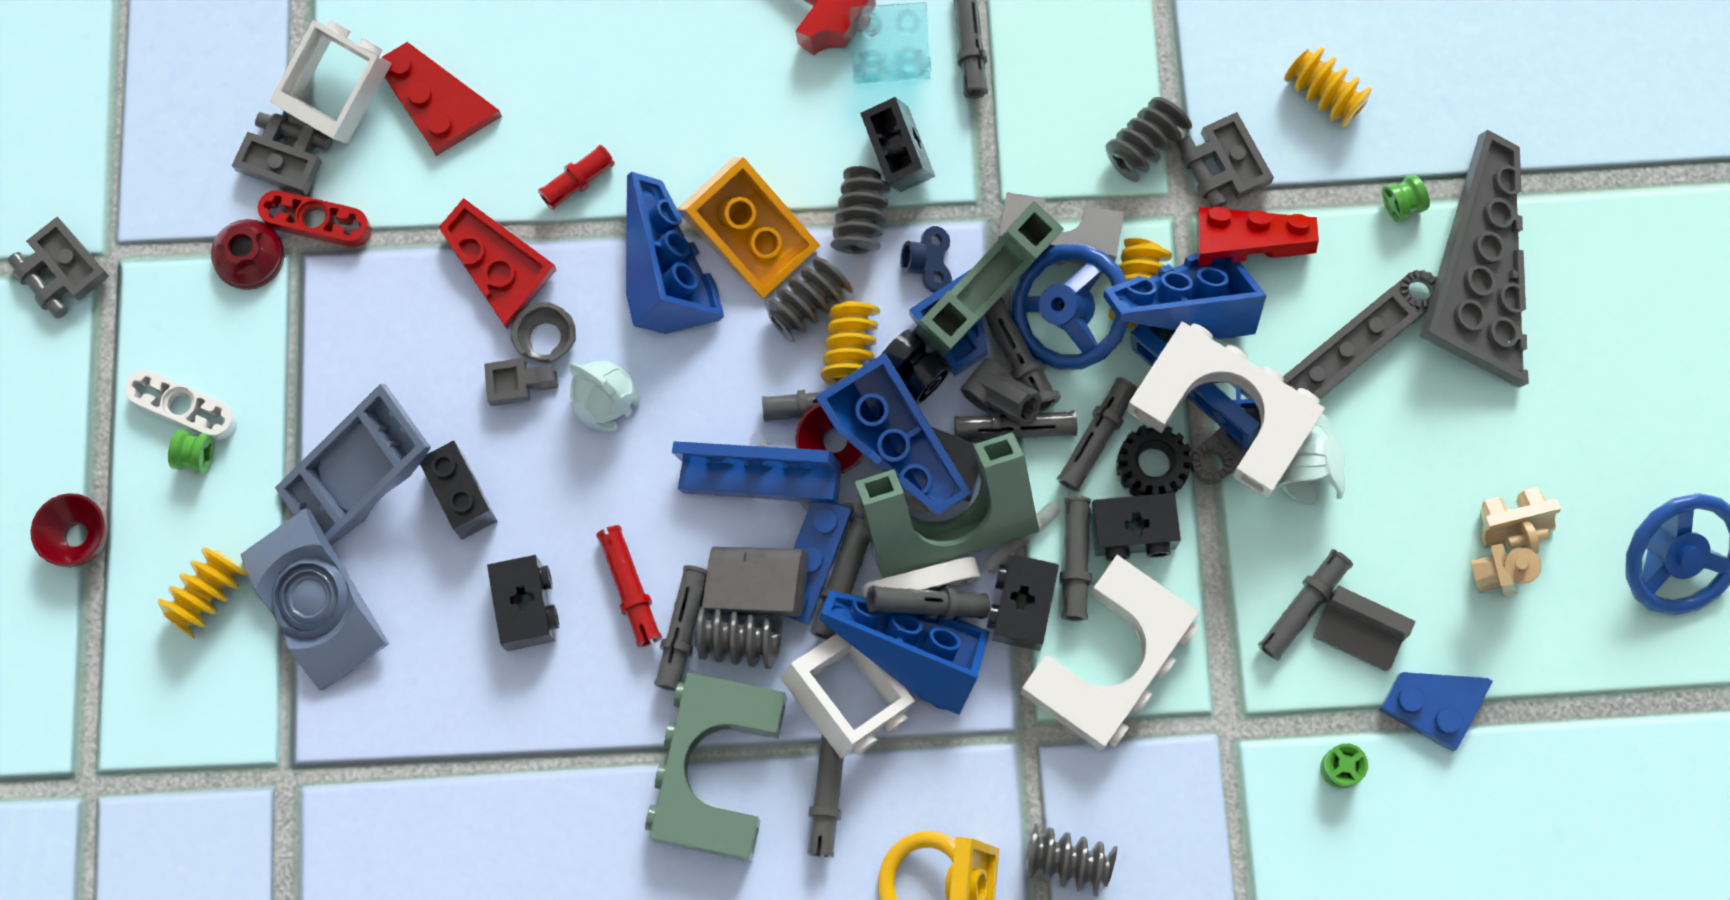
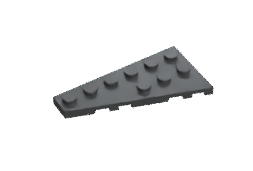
(1482, 270)

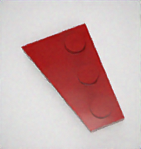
(435, 99)
(1242, 233)
(496, 259)

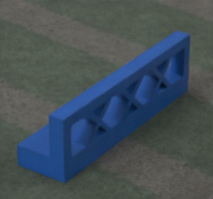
(1207, 397)
(758, 472)

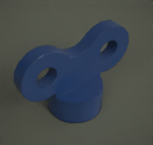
(927, 258)

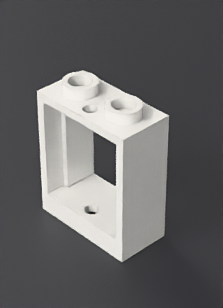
(303, 66)
(822, 711)

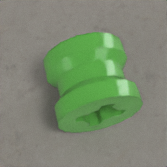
(1406, 198)
(191, 451)
(1351, 761)

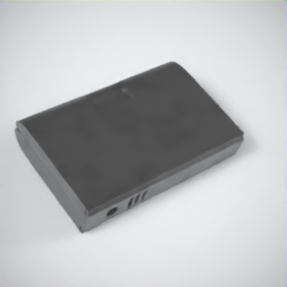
(756, 581)

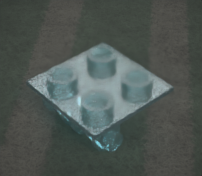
(890, 43)

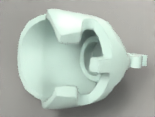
(602, 394)
(1317, 459)

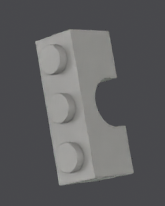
(1098, 228)

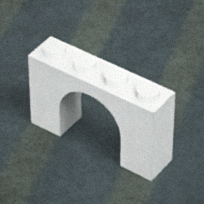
(1196, 359)
(1099, 711)

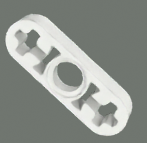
(172, 390)
(947, 574)

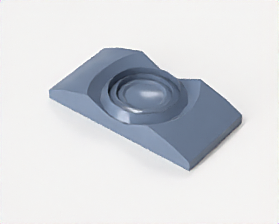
(356, 465)
(313, 600)

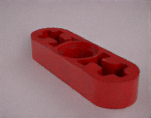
(285, 223)

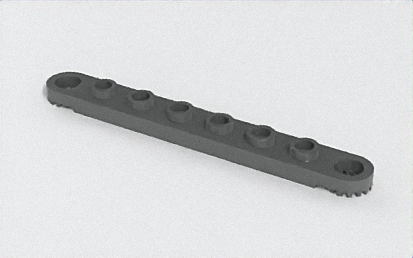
(1331, 362)

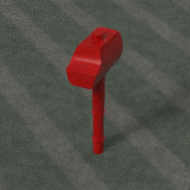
(827, 24)

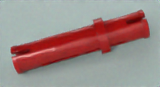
(634, 600)

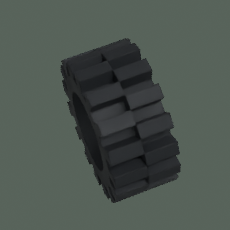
(1166, 442)

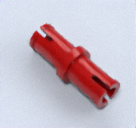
(576, 177)

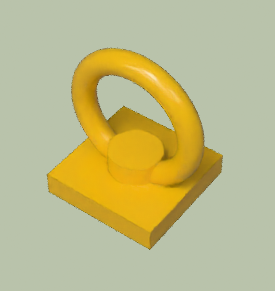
(970, 876)

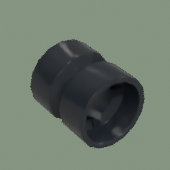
(909, 353)

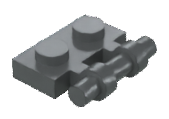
(1236, 156)
(279, 163)
(66, 258)

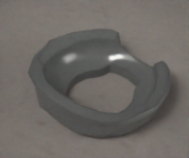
(536, 315)

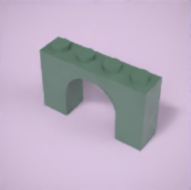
(988, 279)
(998, 515)
(706, 708)

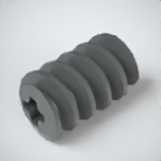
(1144, 135)
(859, 211)
(806, 297)
(737, 639)
(1070, 861)

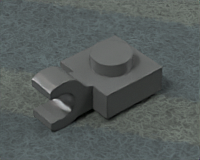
(511, 380)

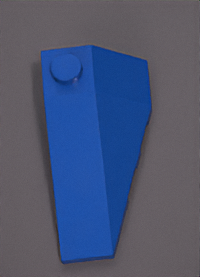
(662, 274)
(1213, 296)
(888, 427)
(924, 654)

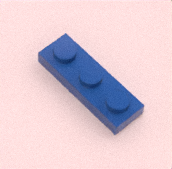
(821, 538)

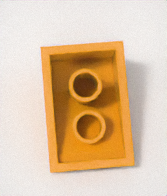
(748, 226)

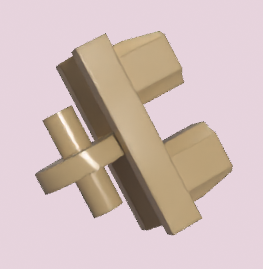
(1520, 526)
(1502, 570)

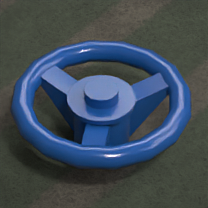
(1068, 306)
(1676, 553)

